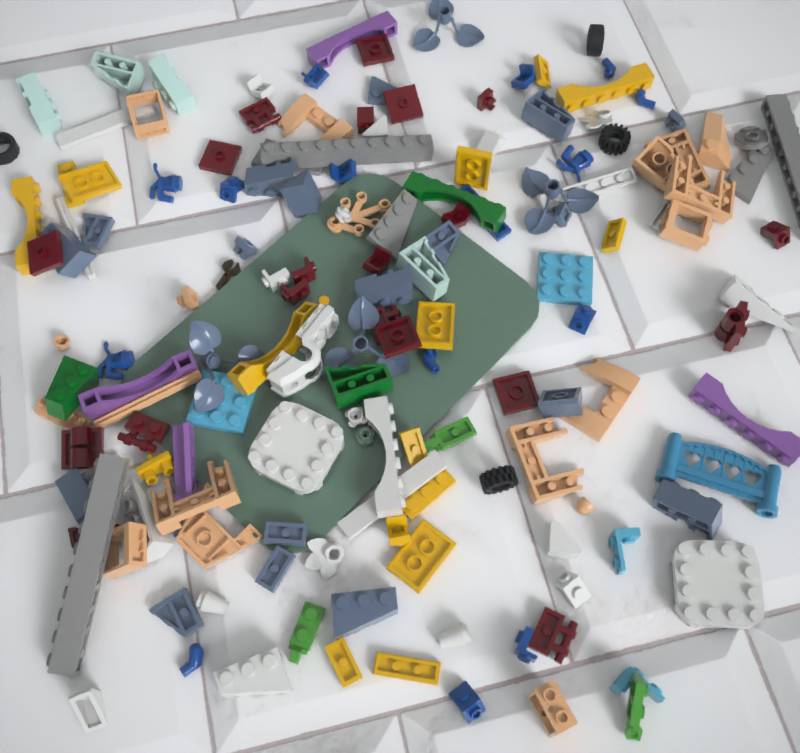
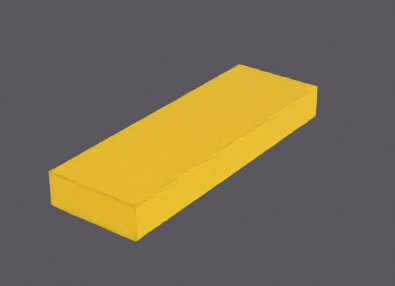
(407, 668)

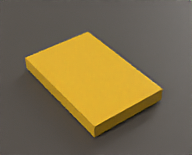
(473, 167)
(89, 182)
(435, 325)
(421, 558)

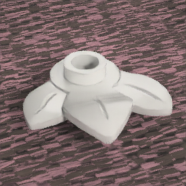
(603, 117)
(321, 559)

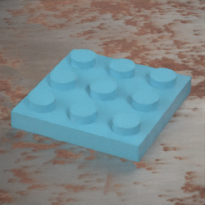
(565, 278)
(231, 414)

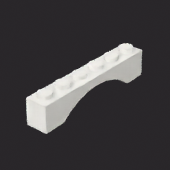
(387, 495)

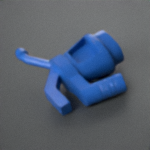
(579, 162)
(168, 183)
(119, 360)

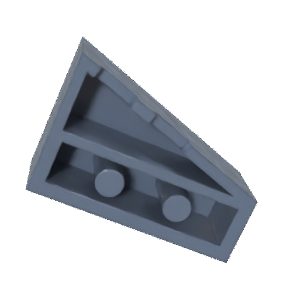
(548, 116)
(267, 180)
(75, 253)
(388, 288)
(75, 491)
(689, 506)
(361, 609)

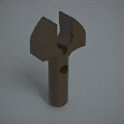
(228, 273)

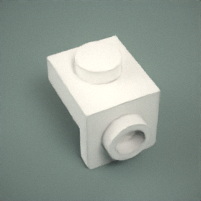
(259, 88)
(276, 279)
(572, 588)

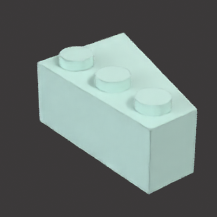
(170, 86)

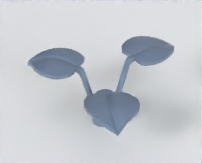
(442, 11)
(537, 182)
(364, 316)
(202, 340)

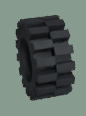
(617, 132)
(498, 479)

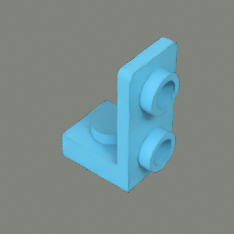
(626, 536)
(623, 683)

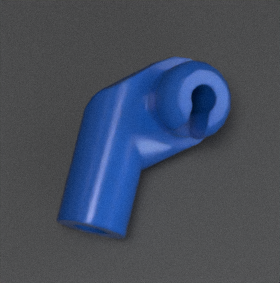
(610, 68)
(642, 101)
(429, 360)
(195, 659)

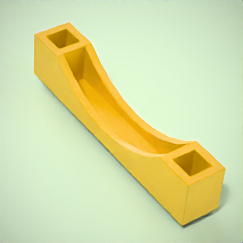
(576, 97)
(26, 193)
(250, 374)

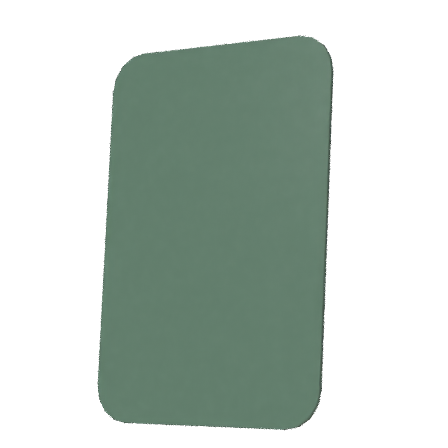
(490, 317)

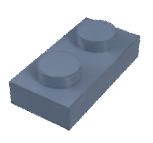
(285, 533)
(275, 569)

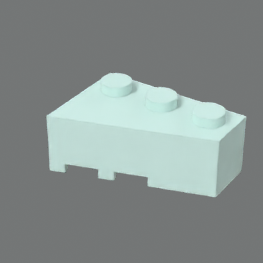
(119, 72)
(39, 103)
(425, 269)

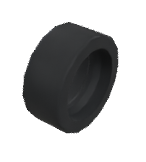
(595, 40)
(12, 152)

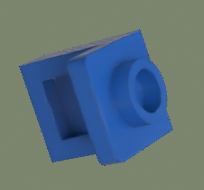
(316, 76)
(526, 77)
(343, 172)
(230, 188)
(582, 318)
(523, 639)
(467, 702)

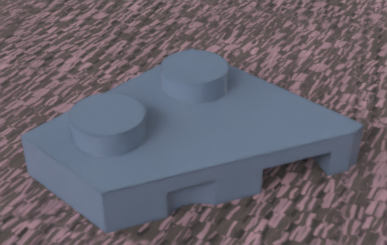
(376, 90)
(96, 230)
(443, 241)
(179, 613)

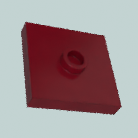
(375, 50)
(403, 104)
(220, 157)
(45, 253)
(397, 336)
(516, 392)

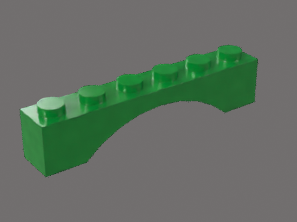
(487, 213)

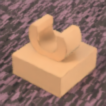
(188, 298)

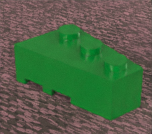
(69, 381)
(355, 384)

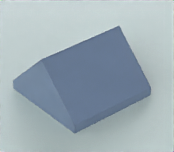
(302, 194)
(561, 402)

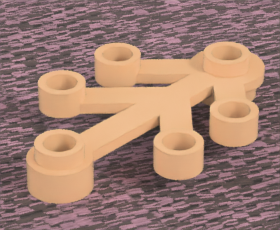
(358, 216)

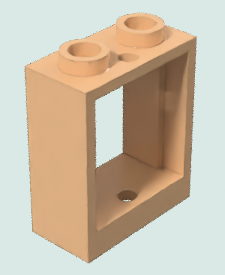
(149, 129)
(679, 236)
(134, 550)
(558, 713)

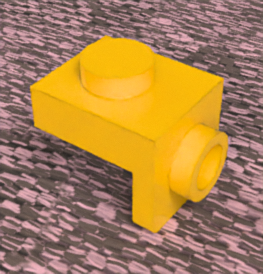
(398, 530)

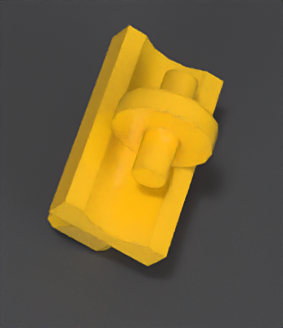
(154, 466)

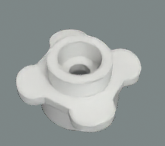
(343, 214)
(356, 411)

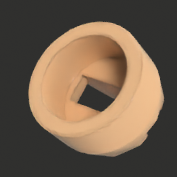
(59, 342)
(584, 506)

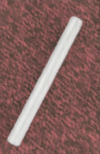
(69, 222)

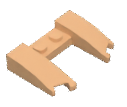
(306, 109)
(683, 146)
(718, 203)
(621, 384)
(539, 485)
(170, 513)

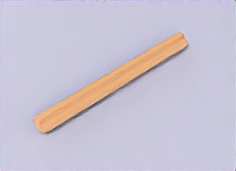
(148, 399)

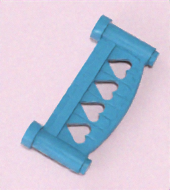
(762, 493)

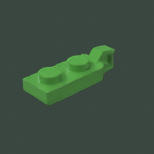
(450, 435)
(305, 631)
(635, 707)

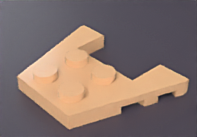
(210, 542)

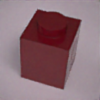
(365, 118)

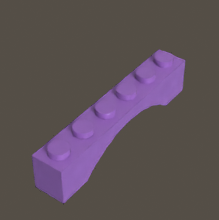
(328, 49)
(712, 396)
(106, 399)

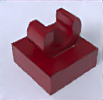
(486, 100)

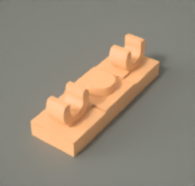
(75, 420)

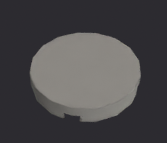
(752, 138)

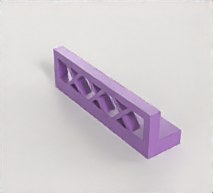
(184, 460)

